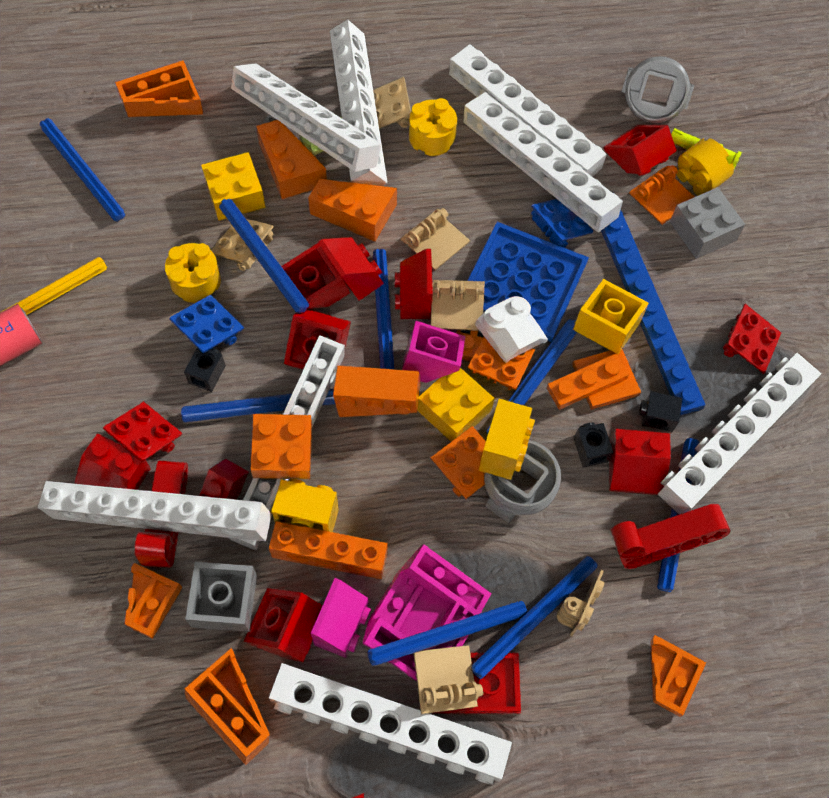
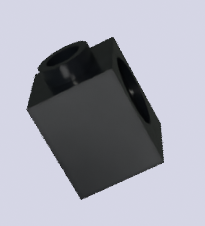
(208, 377)
(660, 411)
(589, 454)

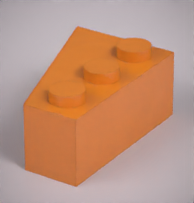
(160, 93)
(289, 161)
(353, 206)
(375, 391)
(229, 708)

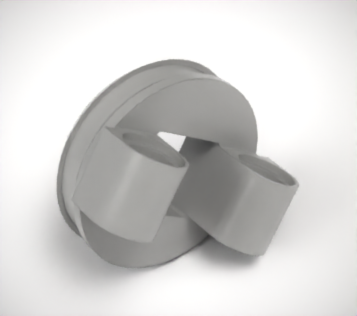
(678, 97)
(508, 500)

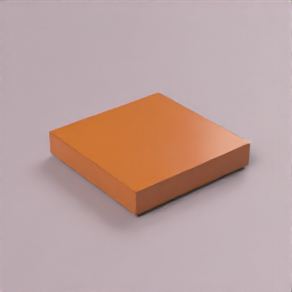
(619, 392)

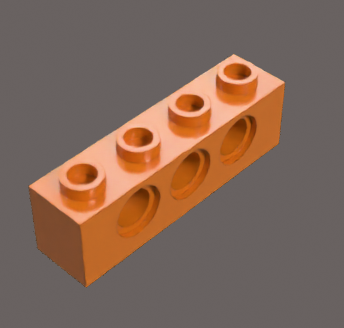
(328, 550)

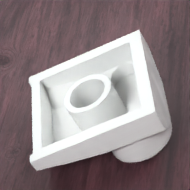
(510, 328)

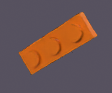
(587, 381)

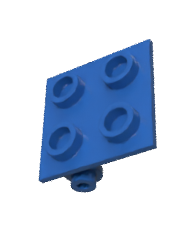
(558, 222)
(207, 324)

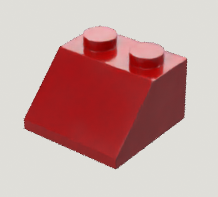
(642, 148)
(353, 265)
(316, 278)
(415, 286)
(305, 332)
(639, 461)
(110, 465)
(284, 624)

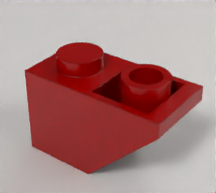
(224, 480)

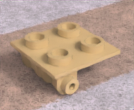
(392, 104)
(438, 235)
(234, 248)
(457, 304)
(575, 612)
(446, 679)

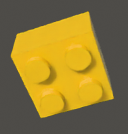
(235, 180)
(610, 316)
(455, 404)
(507, 439)
(305, 505)

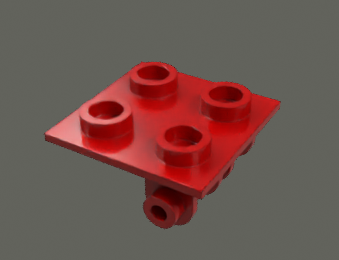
(752, 339)
(143, 431)

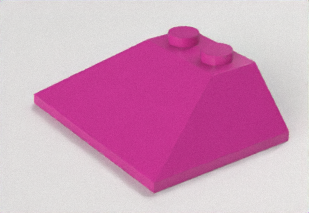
(421, 598)

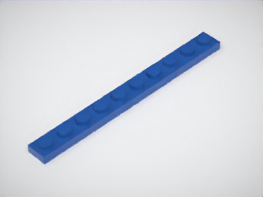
(655, 321)

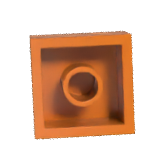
(281, 446)

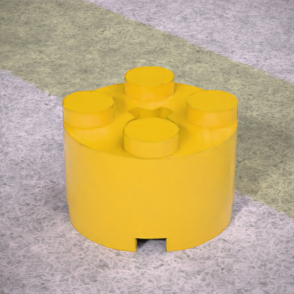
(432, 126)
(704, 166)
(192, 271)

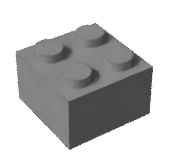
(707, 222)
(221, 596)

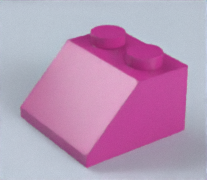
(433, 352)
(340, 619)

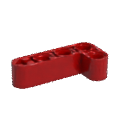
(669, 536)
(157, 546)

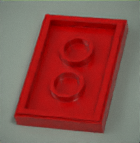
(499, 687)

